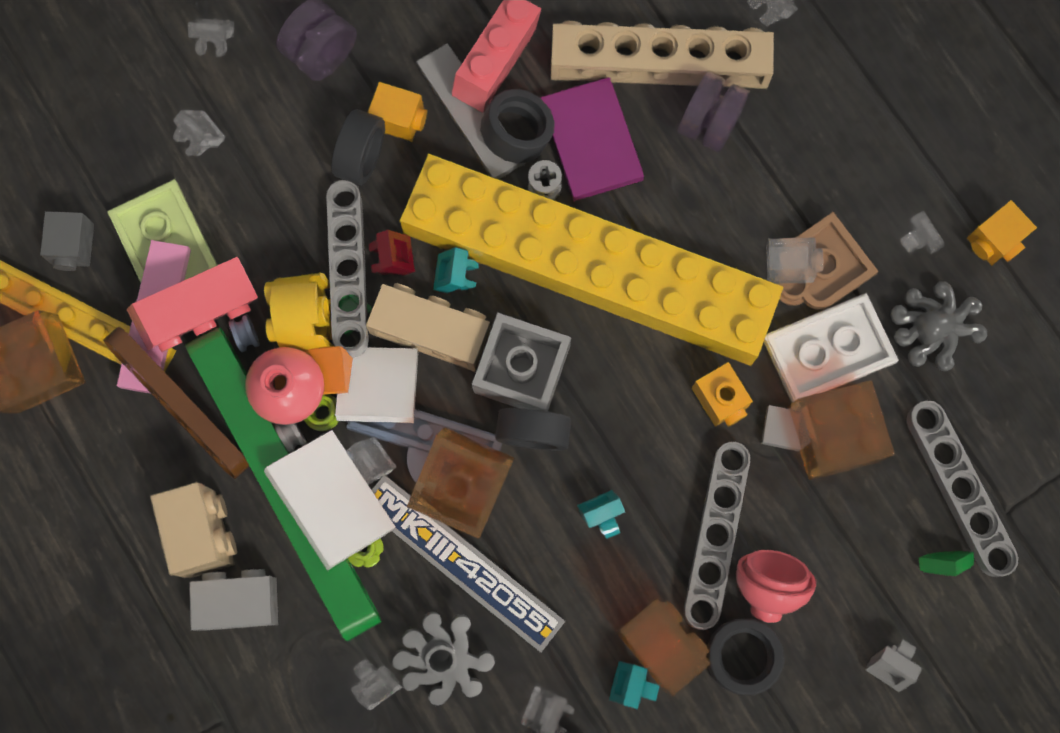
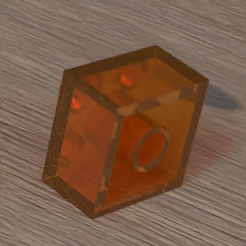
(35, 362)
(841, 430)
(460, 482)
(663, 646)

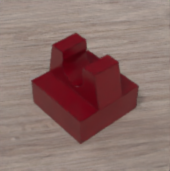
(393, 252)

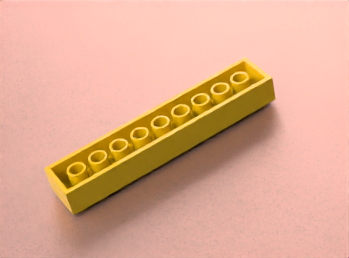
(591, 259)

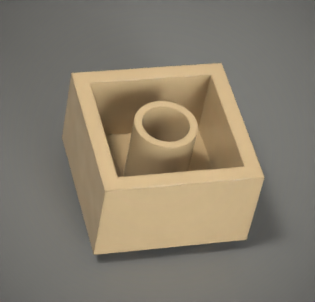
(193, 530)

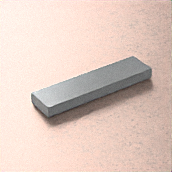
(440, 71)

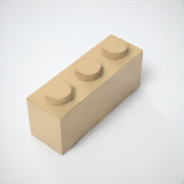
(429, 326)

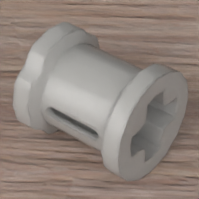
(552, 173)

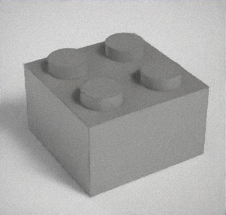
(521, 364)

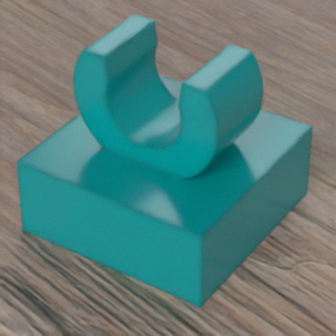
(452, 269)
(601, 512)
(630, 685)

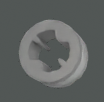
(290, 436)

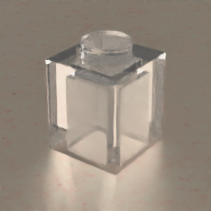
(793, 260)

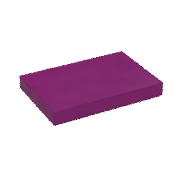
(593, 139)

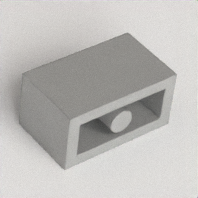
(233, 602)

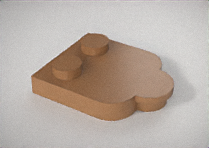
(843, 267)

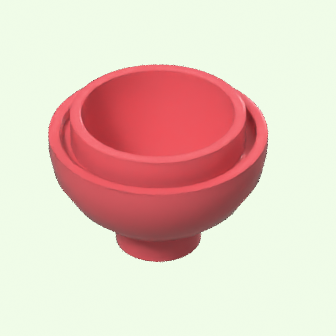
(299, 396)
(774, 583)

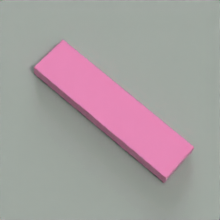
(163, 268)

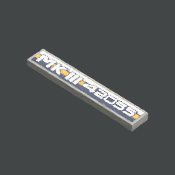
(469, 568)

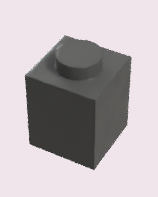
(67, 240)

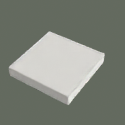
(380, 387)

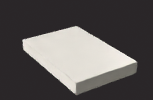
(830, 348)
(329, 499)

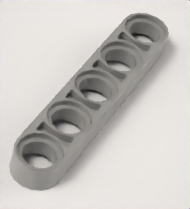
(343, 250)
(962, 508)
(707, 552)

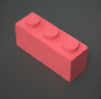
(495, 53)
(193, 305)

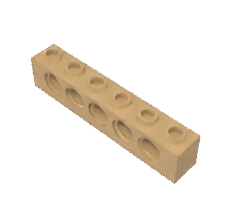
(645, 67)

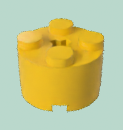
(299, 312)

